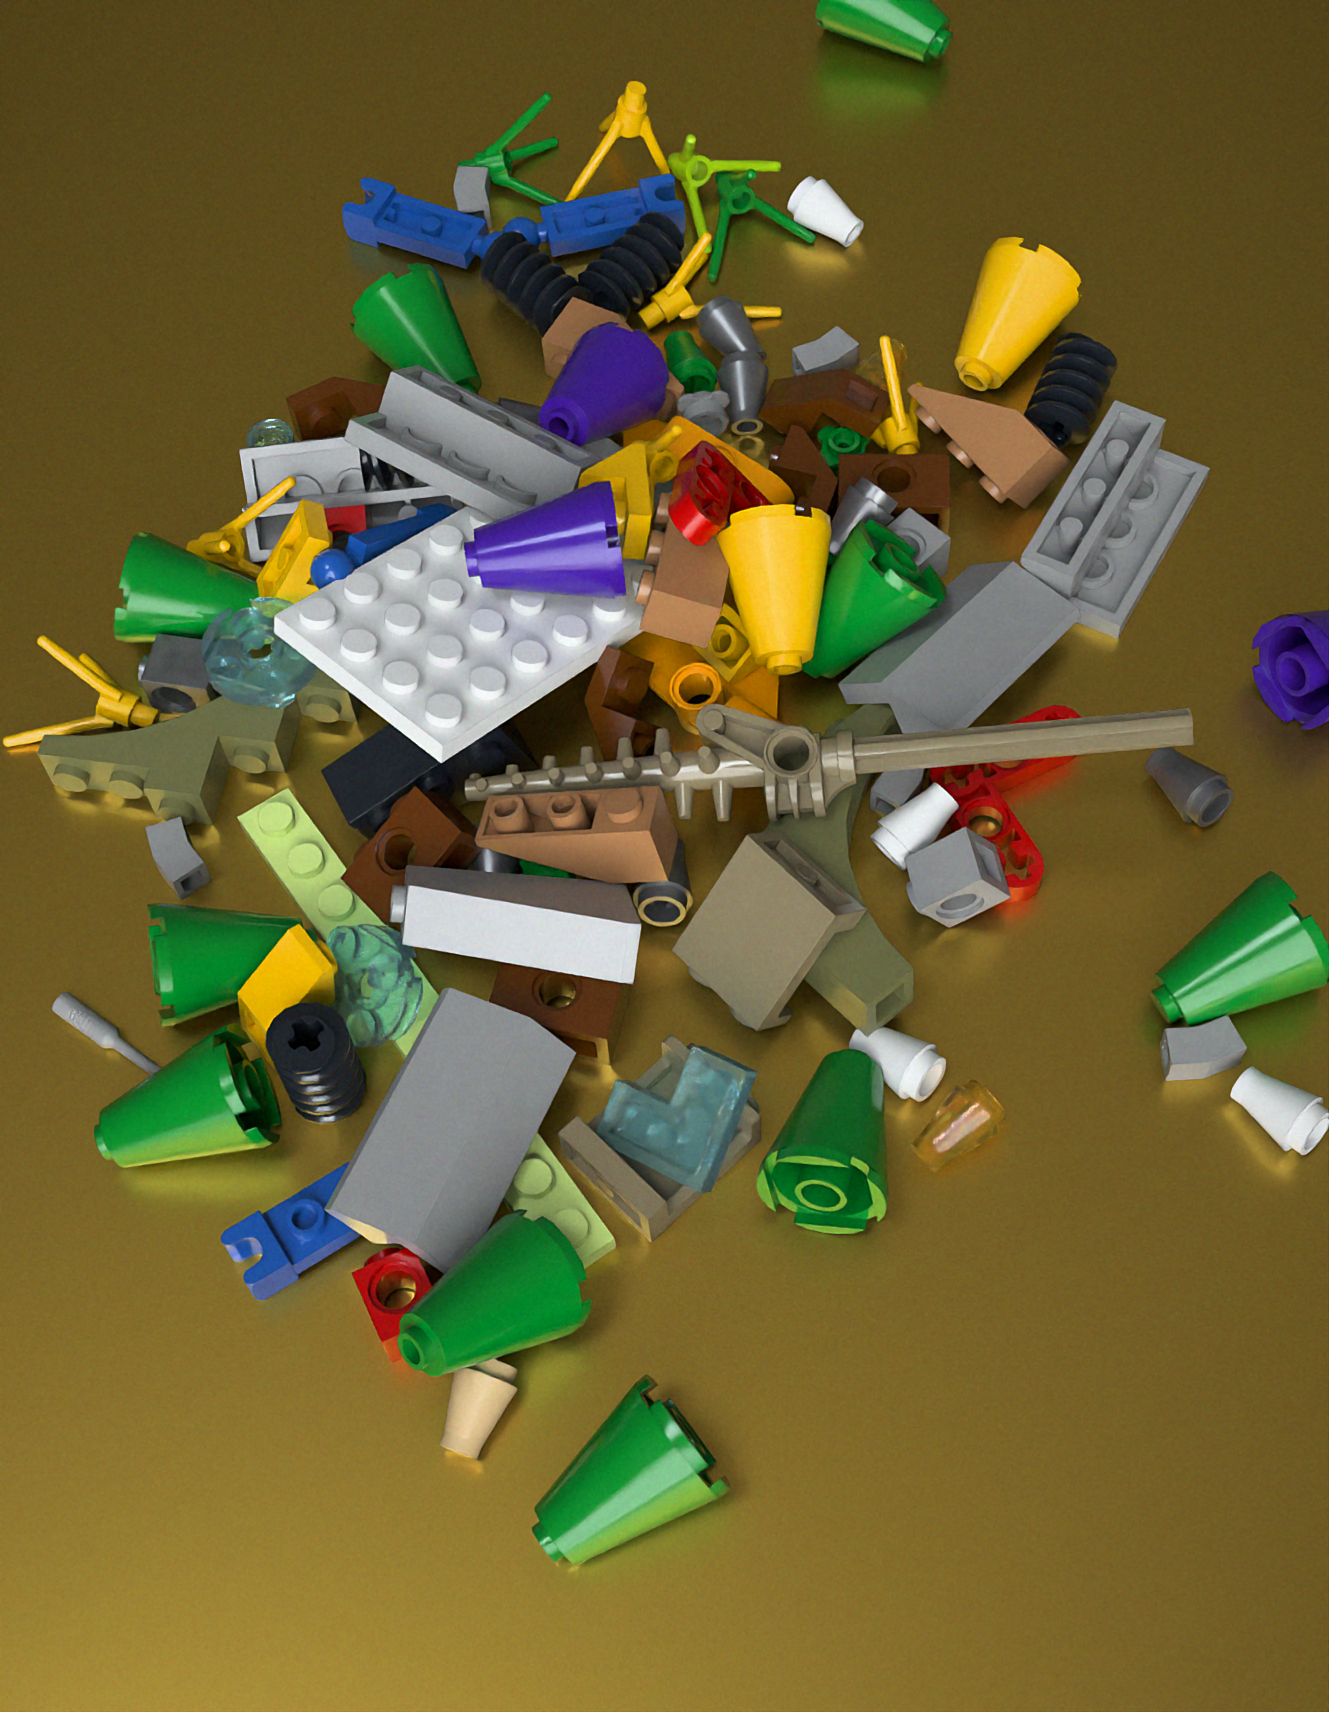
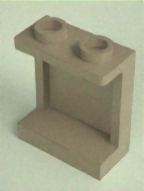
(764, 928)
(635, 1190)

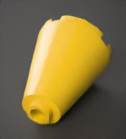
(1013, 310)
(778, 580)

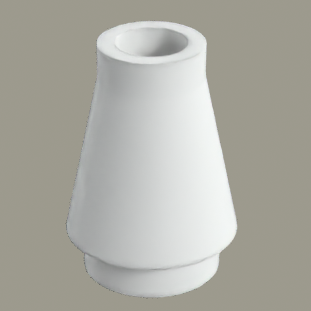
(822, 210)
(914, 824)
(907, 1063)
(1284, 1111)

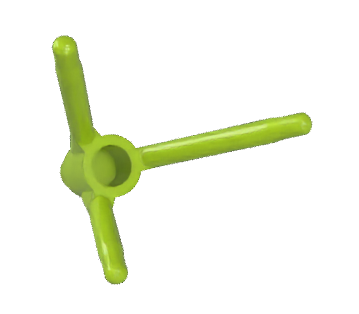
(696, 171)

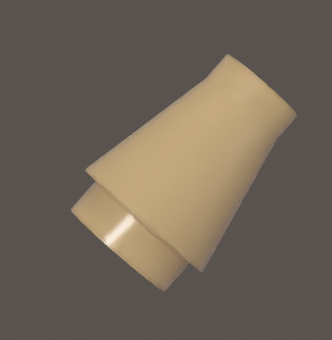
(476, 1404)

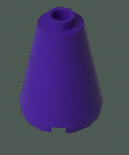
(606, 386)
(553, 547)
(1295, 667)

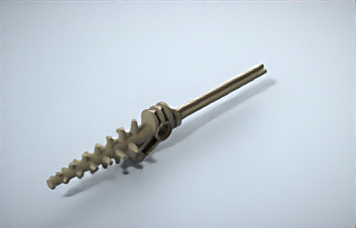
(747, 753)

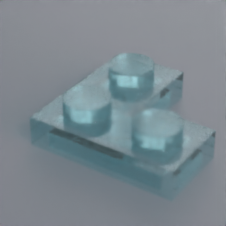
(690, 1132)

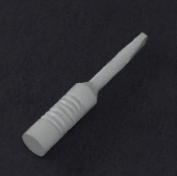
(99, 1029)

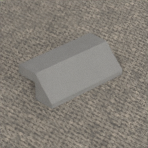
(467, 445)
(326, 474)
(1114, 519)
(965, 650)
(452, 1129)

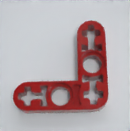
(708, 492)
(984, 797)

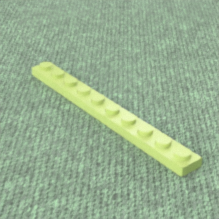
(313, 881)

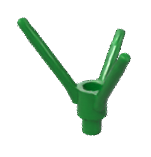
(499, 159)
(737, 199)

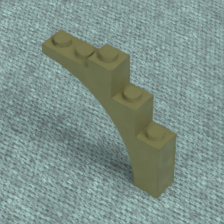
(188, 758)
(859, 966)

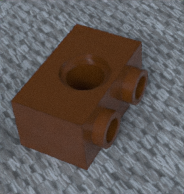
(910, 479)
(416, 819)
(586, 1024)

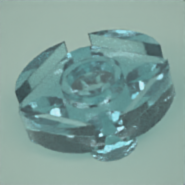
(249, 680)
(395, 990)

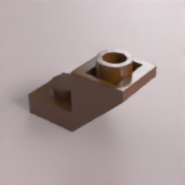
(833, 392)
(330, 405)
(805, 473)
(614, 700)

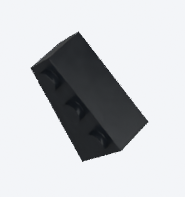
(391, 764)

